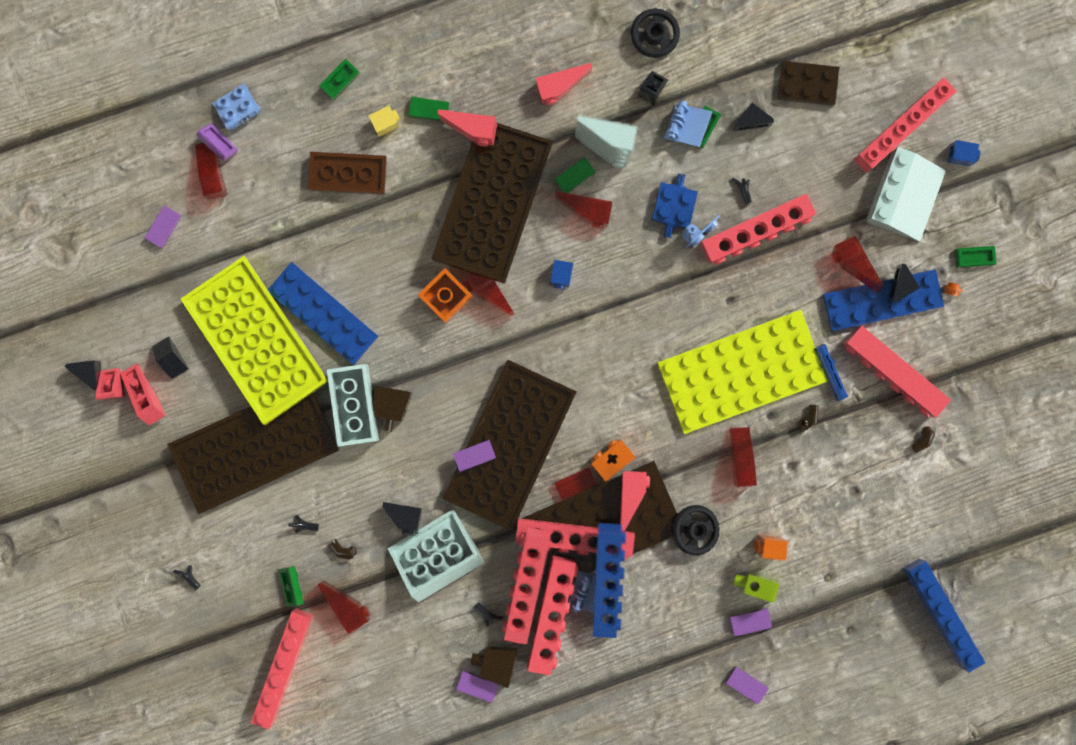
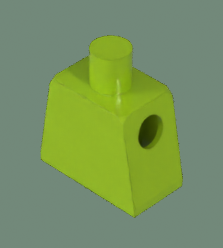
(767, 587)

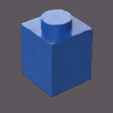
(963, 153)
(561, 274)

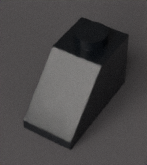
(404, 517)

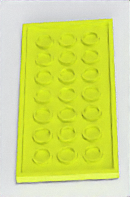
(254, 340)
(742, 372)

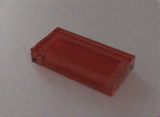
(575, 483)

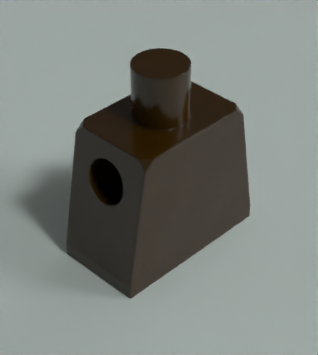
(390, 405)
(496, 664)

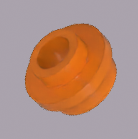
(952, 289)

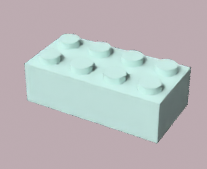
(352, 405)

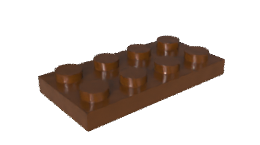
(347, 173)

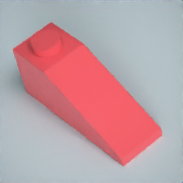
(558, 84)
(475, 127)
(142, 395)
(632, 491)

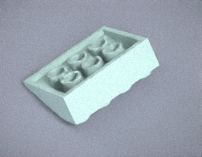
(607, 139)
(906, 194)
(435, 556)

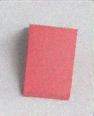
(110, 385)

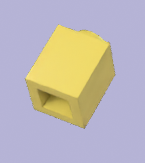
(384, 120)

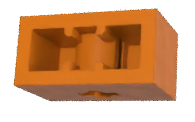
(622, 458)
(771, 547)

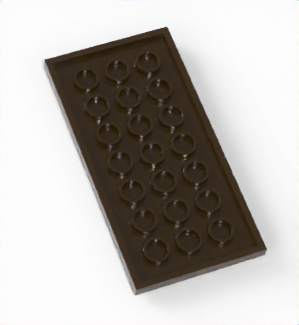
(492, 203)
(521, 427)
(245, 454)
(602, 505)

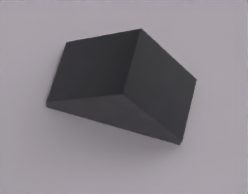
(652, 88)
(753, 119)
(902, 284)
(169, 357)
(86, 371)

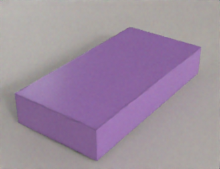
(217, 142)
(163, 226)
(474, 455)
(750, 622)
(747, 685)
(477, 686)

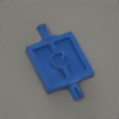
(674, 205)

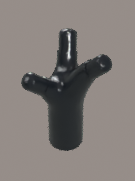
(744, 188)
(303, 525)
(188, 577)
(488, 616)

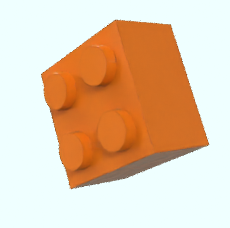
(445, 295)

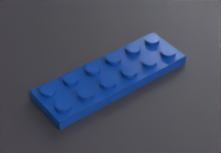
(863, 305)
(322, 313)

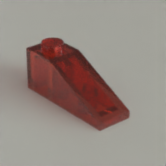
(210, 172)
(591, 210)
(855, 262)
(488, 291)
(742, 457)
(347, 609)

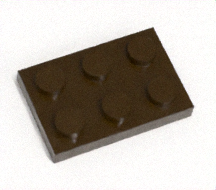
(808, 83)

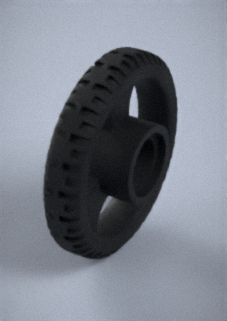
(639, 37)
(711, 524)

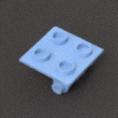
(236, 106)
(688, 124)
(694, 235)
(584, 592)

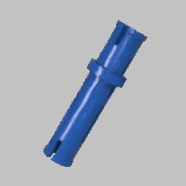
(827, 364)

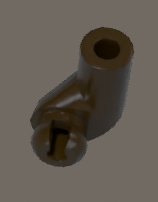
(810, 419)
(927, 439)
(344, 553)

